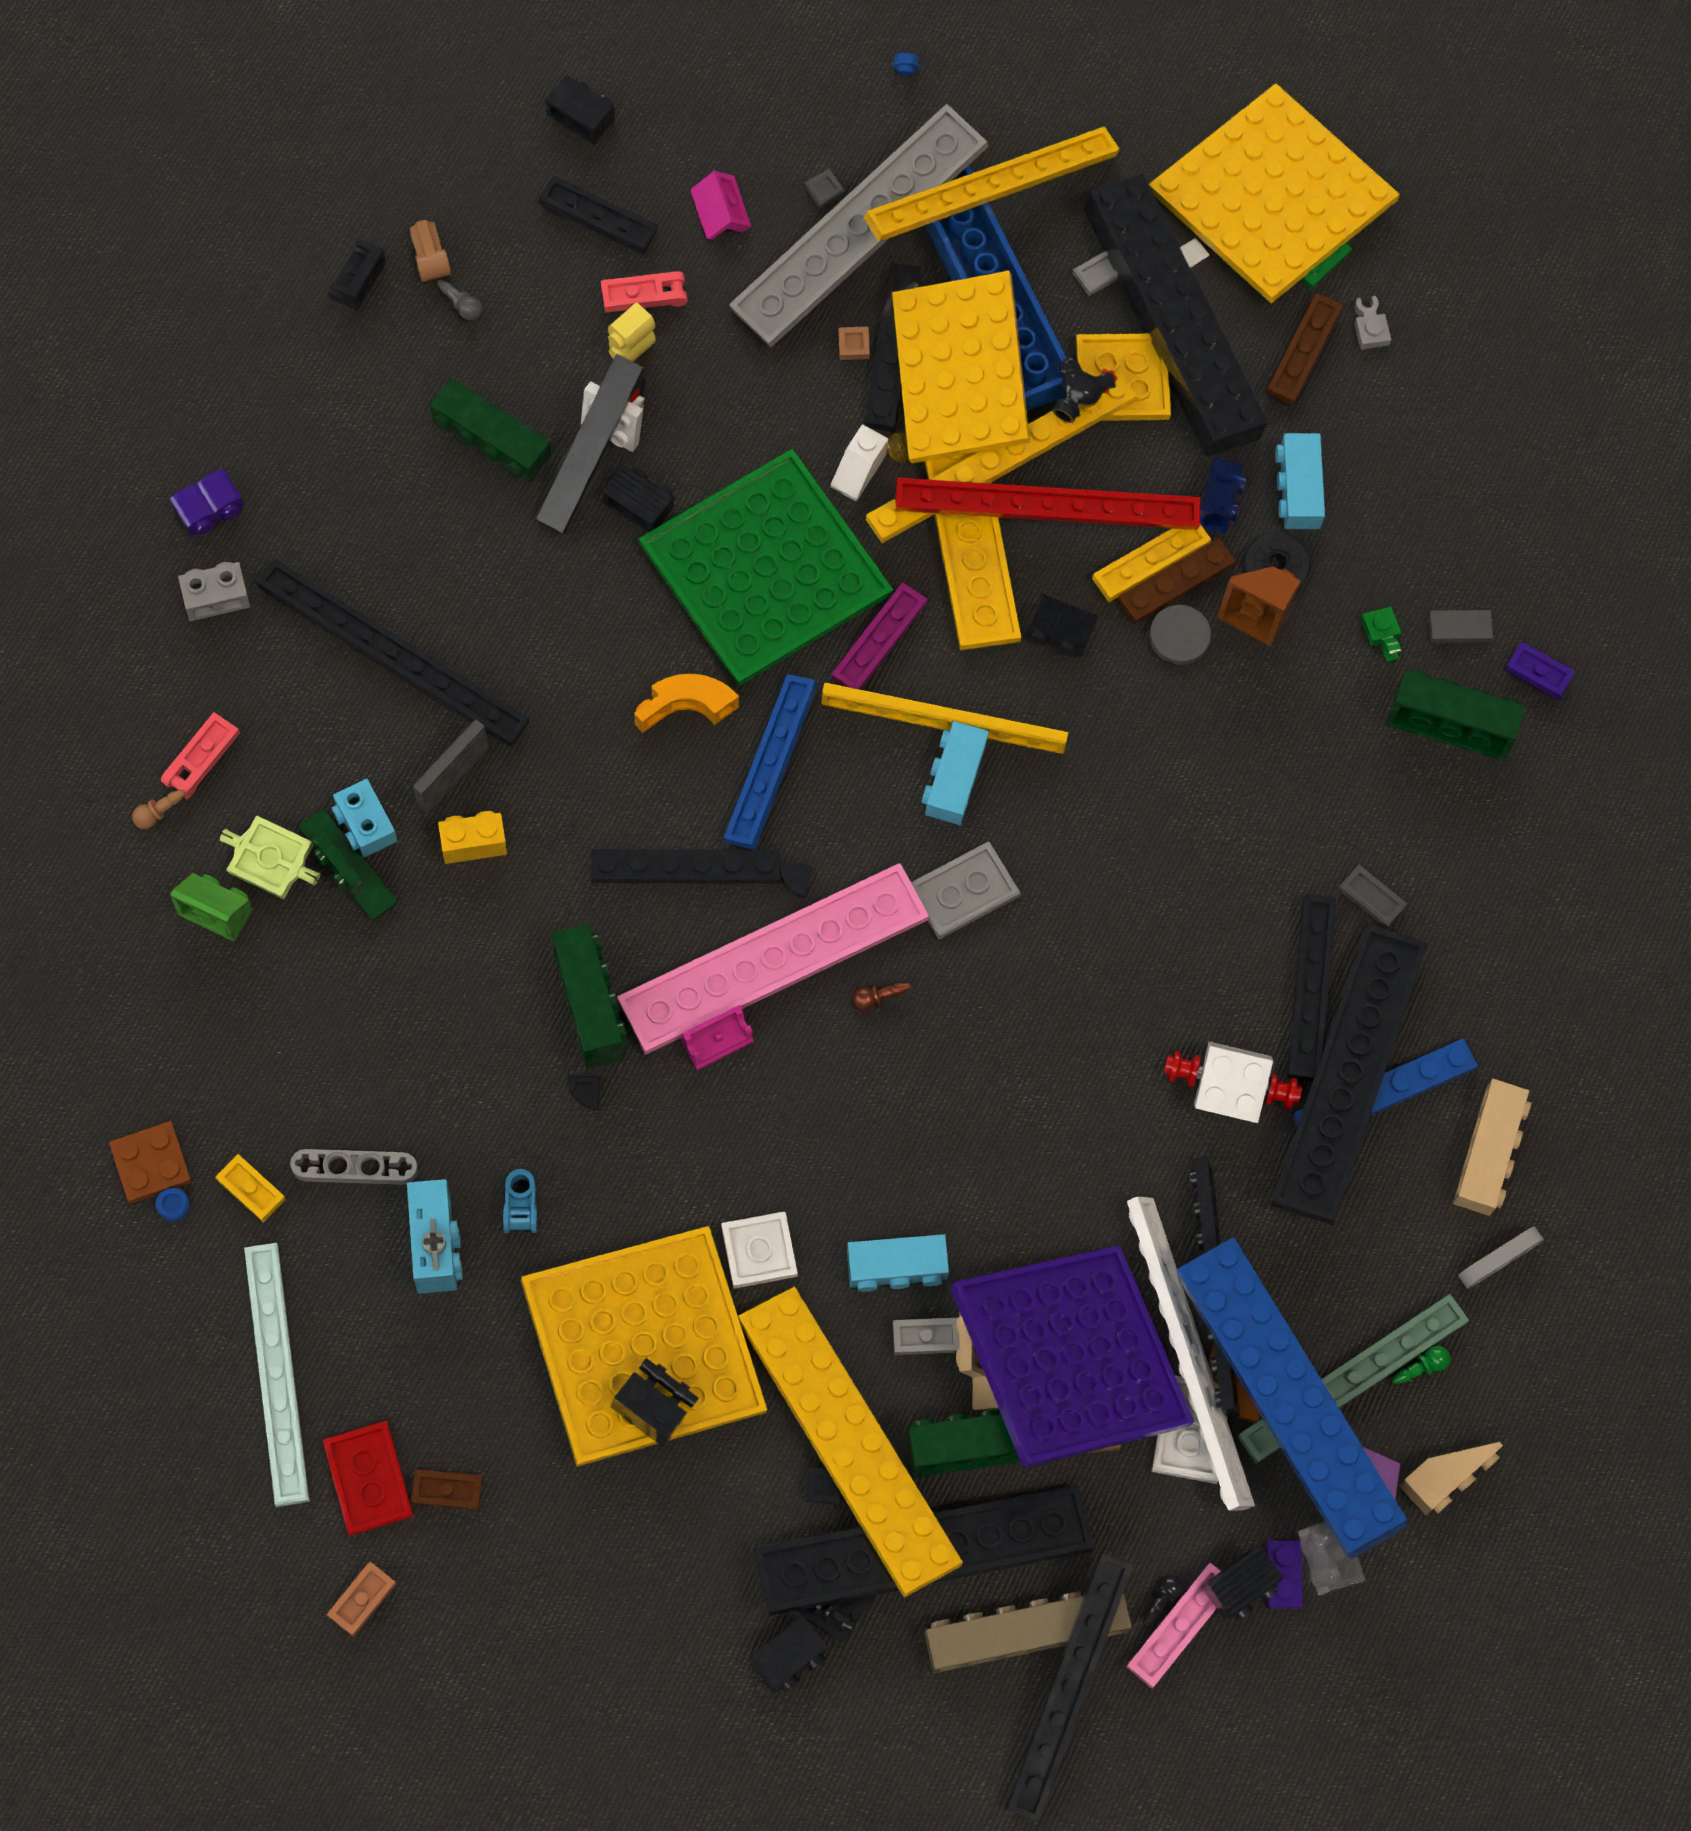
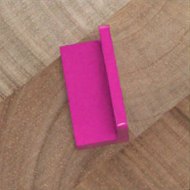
(720, 205)

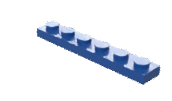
(770, 762)
(1421, 1075)

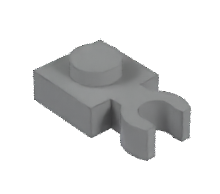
(1371, 328)

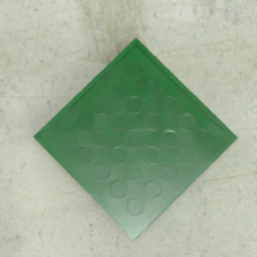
(765, 567)

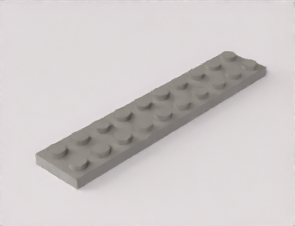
(843, 238)

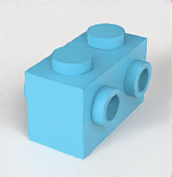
(364, 818)

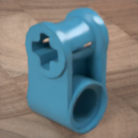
(520, 1209)

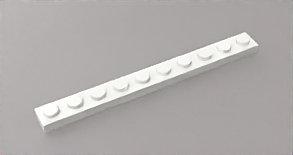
(1192, 1359)

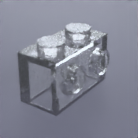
(1327, 1561)

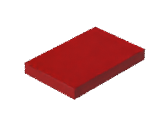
(368, 1478)

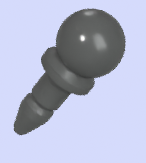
(469, 307)

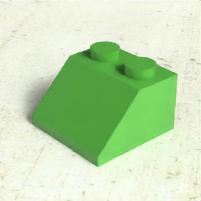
(212, 905)

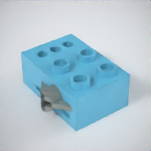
(433, 1237)

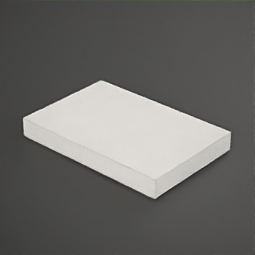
(1183, 1450)

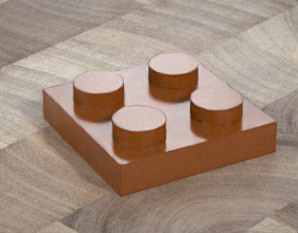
(150, 1162)

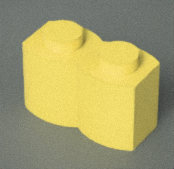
(631, 333)

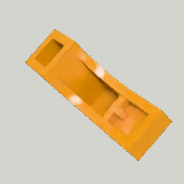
(686, 693)

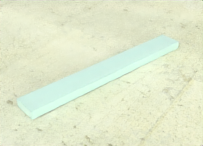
(276, 1375)

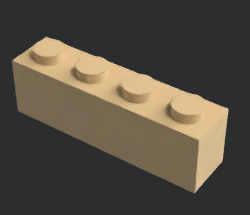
(1491, 1147)

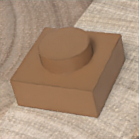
(854, 343)

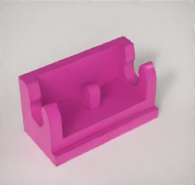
(717, 1037)

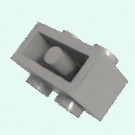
(214, 591)

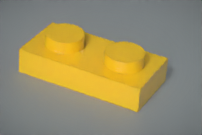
(250, 1188)

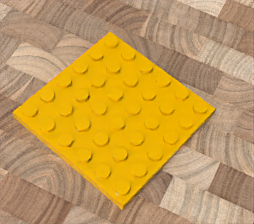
(1273, 192)
(634, 1305)

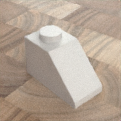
(860, 462)

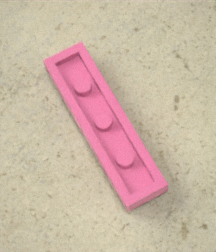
(1174, 1631)

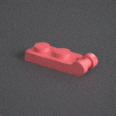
(645, 290)
(200, 754)

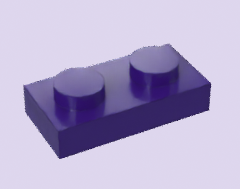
(1539, 670)
(1287, 1560)

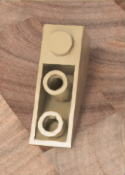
(1443, 1474)

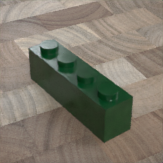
(490, 430)

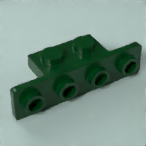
(348, 866)

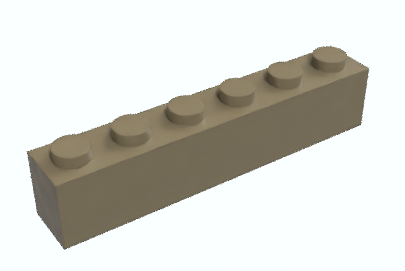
(1009, 1632)

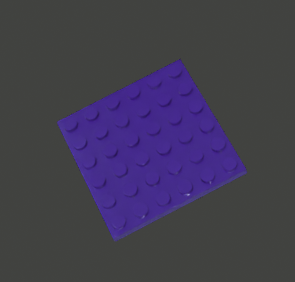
(1071, 1356)

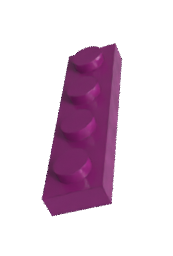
(879, 638)

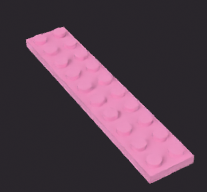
(773, 957)

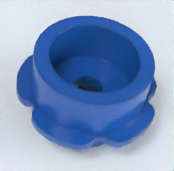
(906, 64)

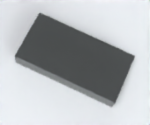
(1460, 626)
(1372, 896)

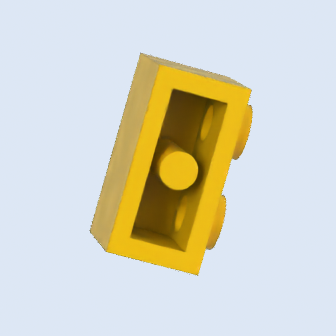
(472, 837)

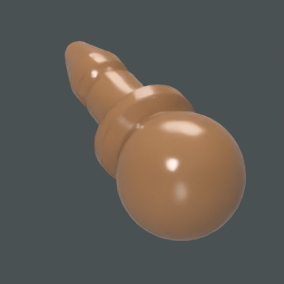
(146, 815)

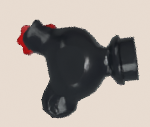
(1080, 389)

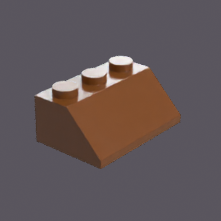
(1259, 602)

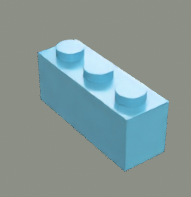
(1300, 481)
(955, 772)
(897, 1262)

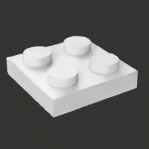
(759, 1250)

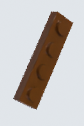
(1304, 349)
(1176, 581)

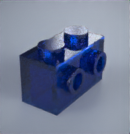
(1220, 493)

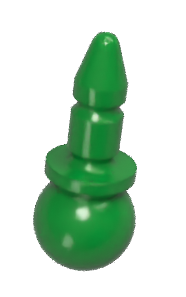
(1435, 1359)

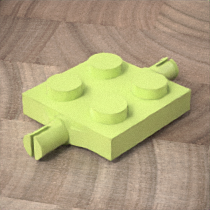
(269, 857)

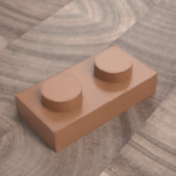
(361, 1599)

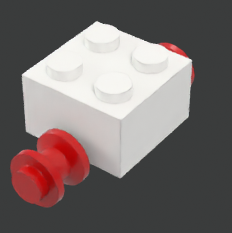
(1233, 1081)

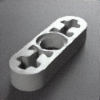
(1500, 1257)

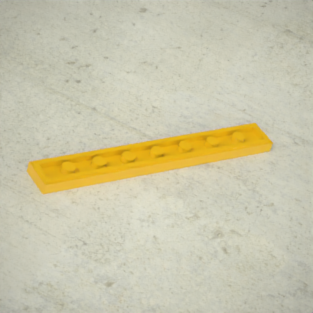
(942, 717)

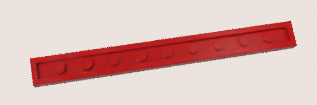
(1047, 503)

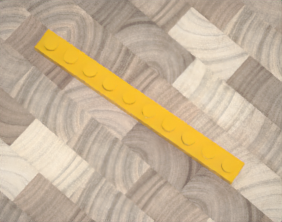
(990, 184)
(994, 463)

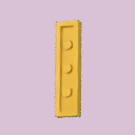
(1148, 560)

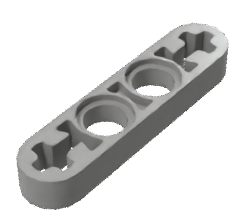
(354, 1161)

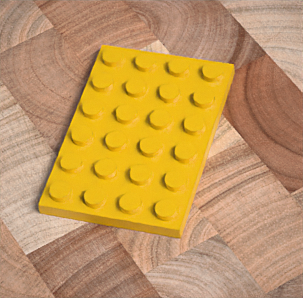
(960, 367)

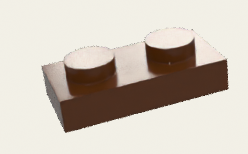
(446, 1490)

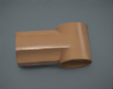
(430, 257)

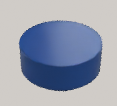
(172, 1204)

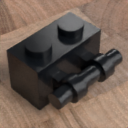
(648, 1407)

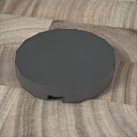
(1180, 634)

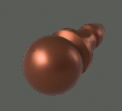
(867, 998)

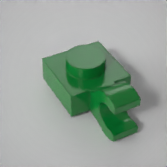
(1383, 630)

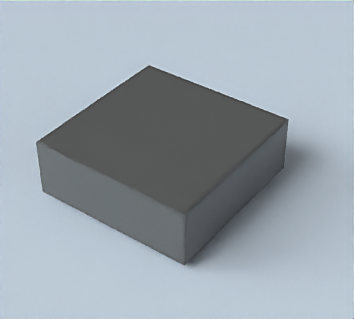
(824, 189)

